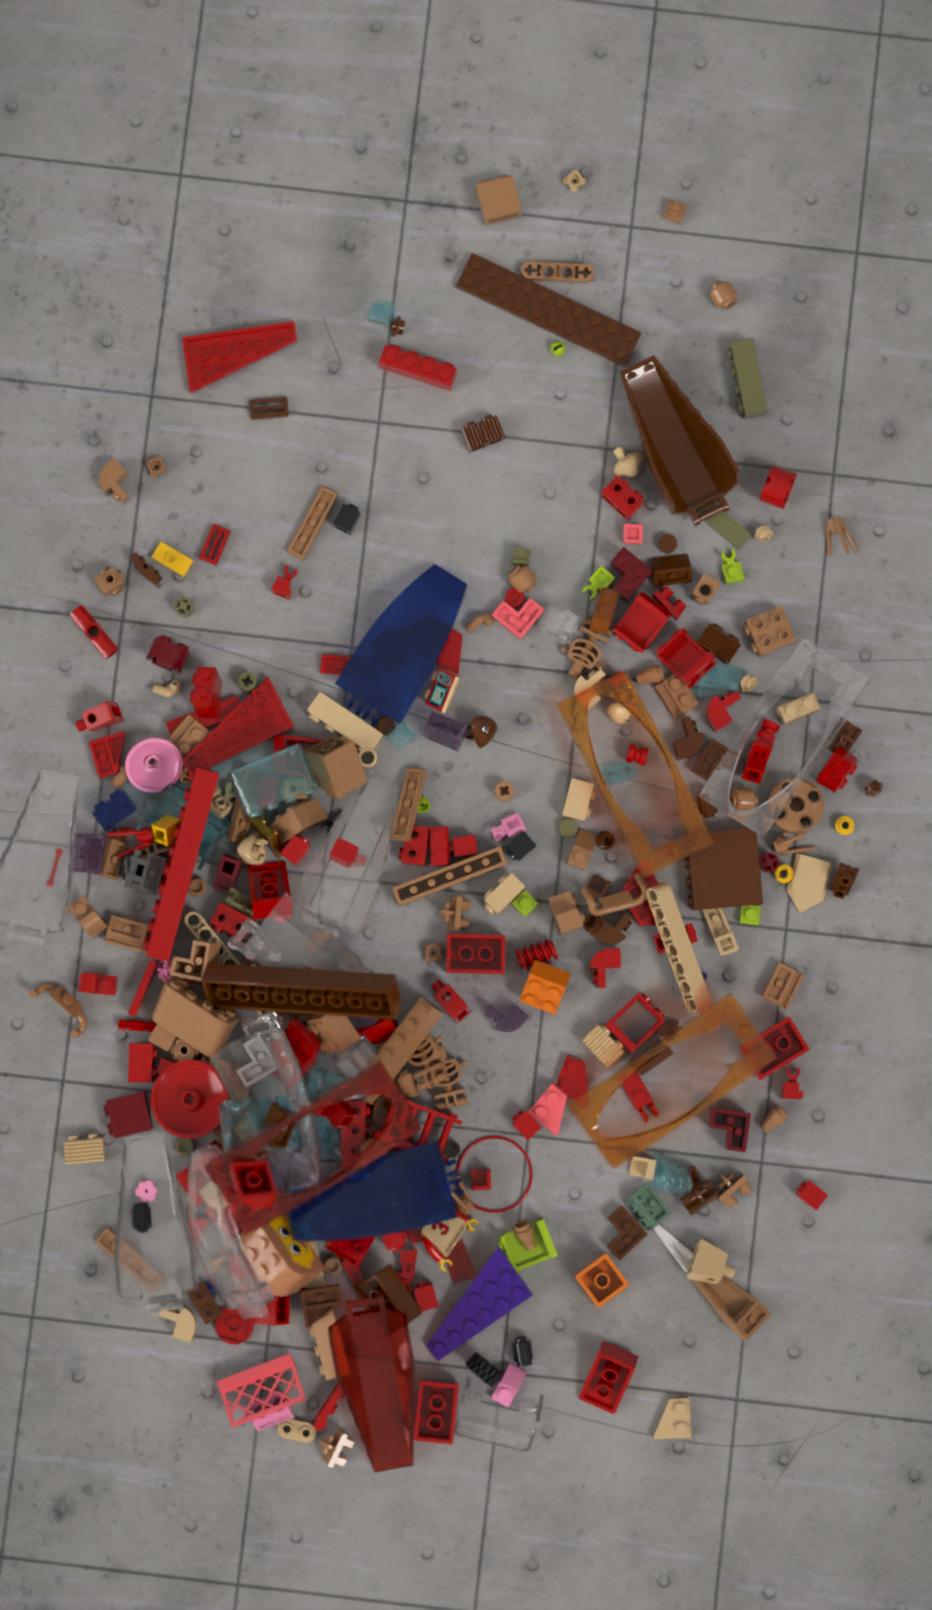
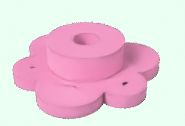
(141, 1191)

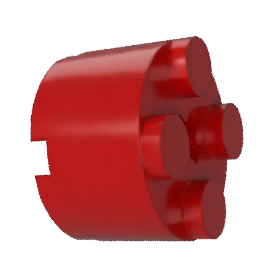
(778, 487)

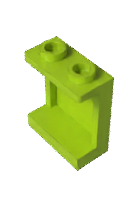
(524, 1258)

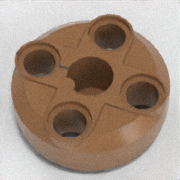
(800, 807)

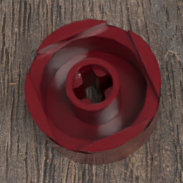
(167, 654)

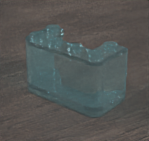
(273, 780)

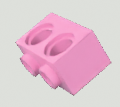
(272, 1418)

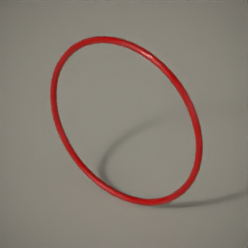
(530, 1169)

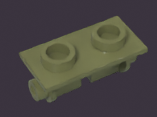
(239, 902)

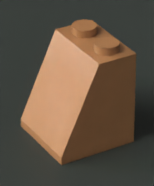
(337, 766)

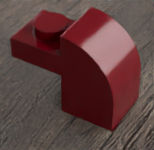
(227, 872)

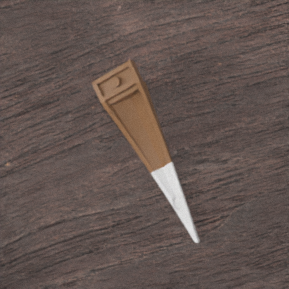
(731, 1302)

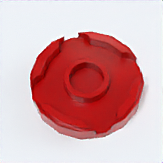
(232, 1327)

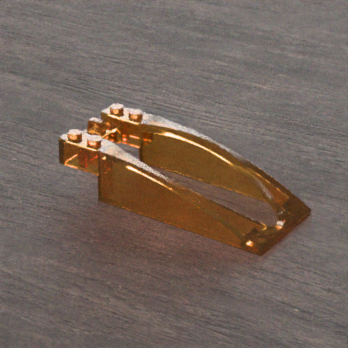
(696, 837)
(725, 1010)

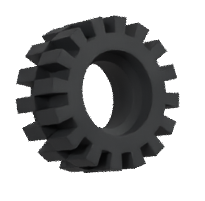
(483, 1369)

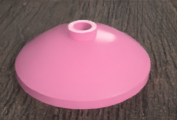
(156, 775)

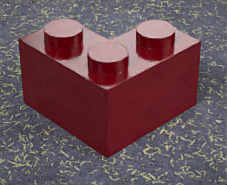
(633, 571)
(736, 1125)

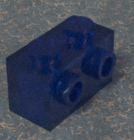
(114, 809)

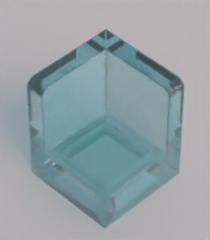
(381, 313)
(401, 735)

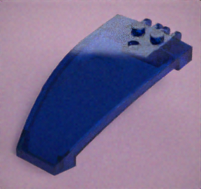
(403, 646)
(381, 1198)

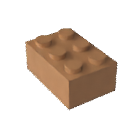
(332, 1031)

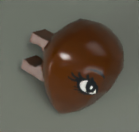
(483, 730)

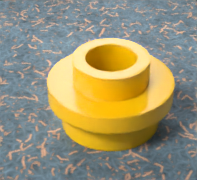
(838, 825)
(783, 867)

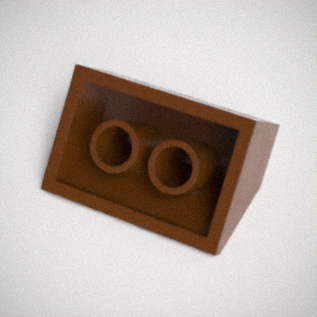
(394, 1291)

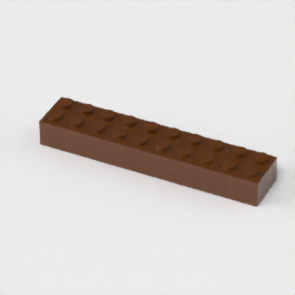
(302, 990)

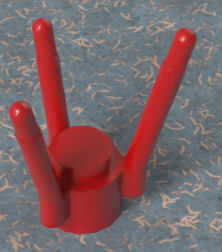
(143, 835)

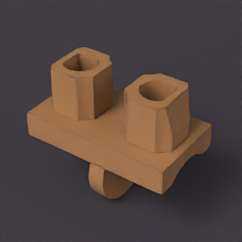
(452, 913)
(740, 1184)
(333, 1447)

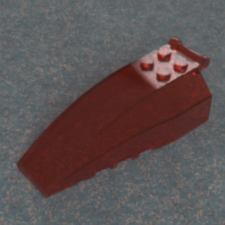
(377, 1378)

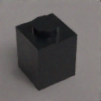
(347, 518)
(520, 847)

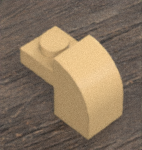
(593, 678)
(185, 1325)

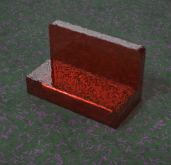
(461, 1264)

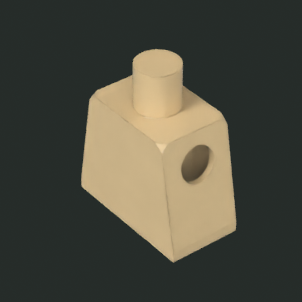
(709, 1264)

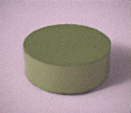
(568, 828)
(184, 1146)

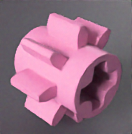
(164, 970)

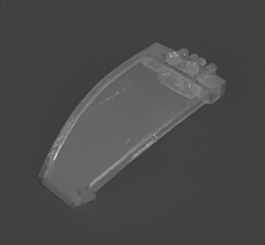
(220, 1243)

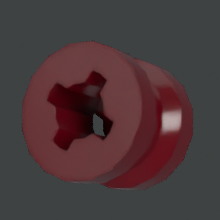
(771, 860)

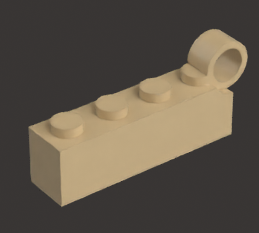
(346, 724)

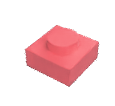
(633, 534)

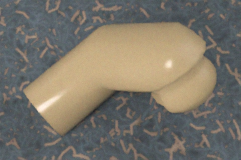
(169, 690)

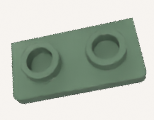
(647, 1207)

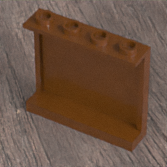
(725, 871)

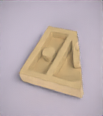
(675, 1420)

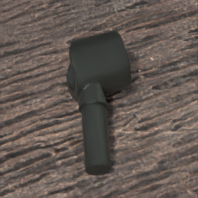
(330, 822)

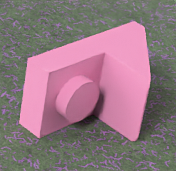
(508, 1385)

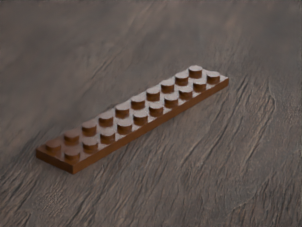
(548, 310)

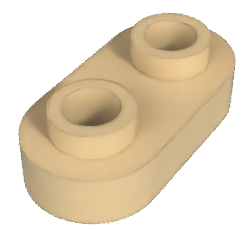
(296, 1432)

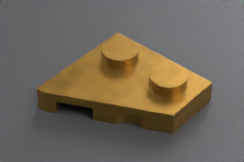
(260, 826)

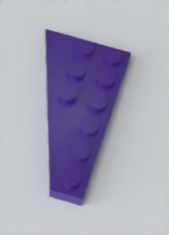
(487, 1299)

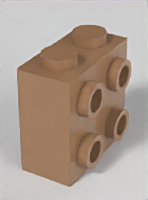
(498, 199)
(769, 631)

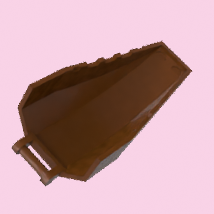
(680, 447)

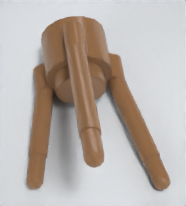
(837, 526)
(782, 844)
(462, 1203)

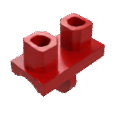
(662, 598)

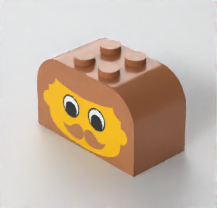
(279, 1259)

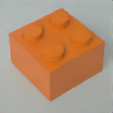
(545, 987)
(601, 1279)

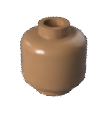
(723, 295)
(522, 578)
(743, 799)

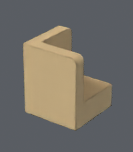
(642, 1167)

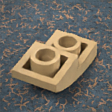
(220, 805)

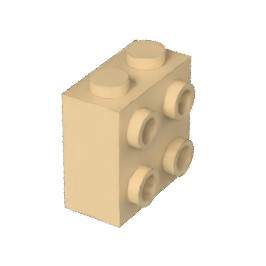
(504, 894)

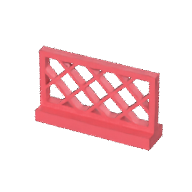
(256, 1374)

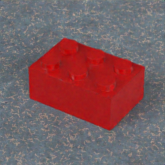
(475, 954)
(784, 1042)
(436, 1411)

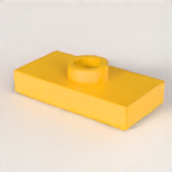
(172, 559)

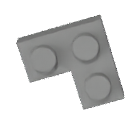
(261, 1064)

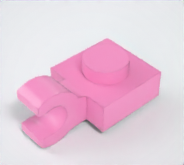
(510, 825)

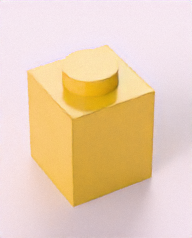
(164, 830)

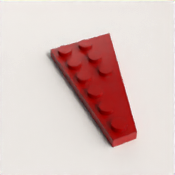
(225, 352)
(247, 726)

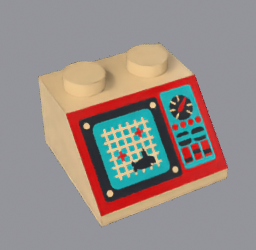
(442, 690)

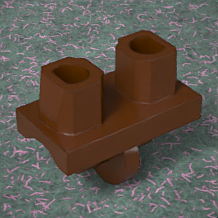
(845, 737)
(843, 880)
(699, 1197)

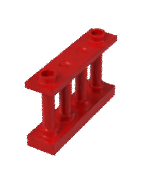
(449, 1117)

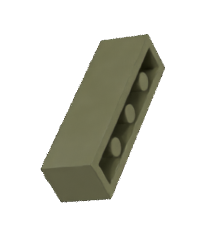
(748, 378)

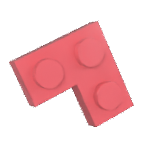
(518, 622)

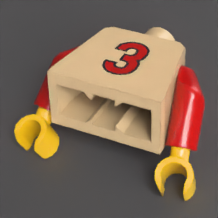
(442, 1237)

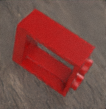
(656, 1013)

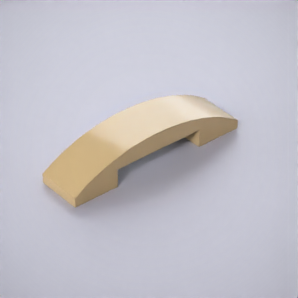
(720, 931)

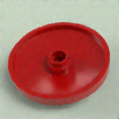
(188, 1099)

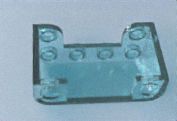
(247, 1116)

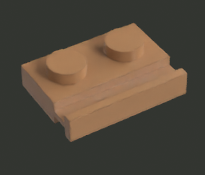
(676, 696)
(188, 735)
(126, 933)
(783, 985)

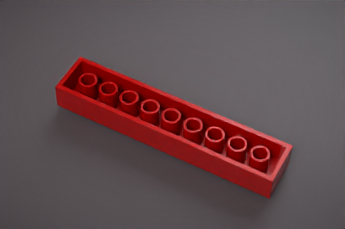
(182, 863)

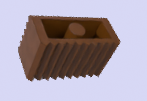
(482, 433)
(719, 643)

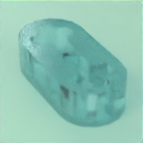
(618, 768)

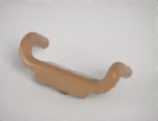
(617, 901)
(67, 1002)

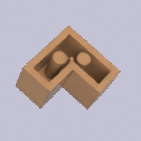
(298, 819)
(565, 912)
(194, 966)

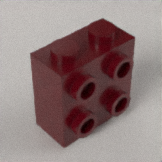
(128, 1115)

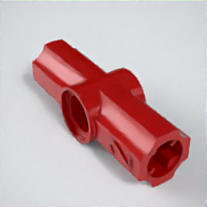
(101, 640)

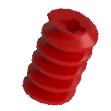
(540, 953)

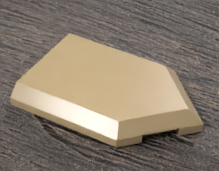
(808, 881)

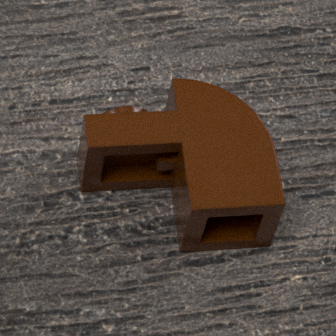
(691, 744)
(612, 935)

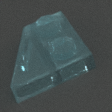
(719, 680)
(670, 1176)

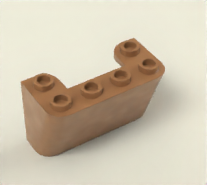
(192, 1018)

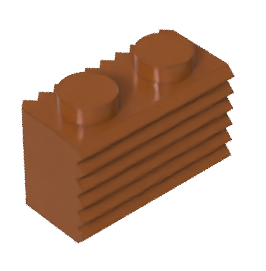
(604, 610)

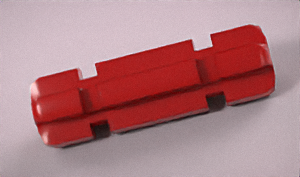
(135, 1025)

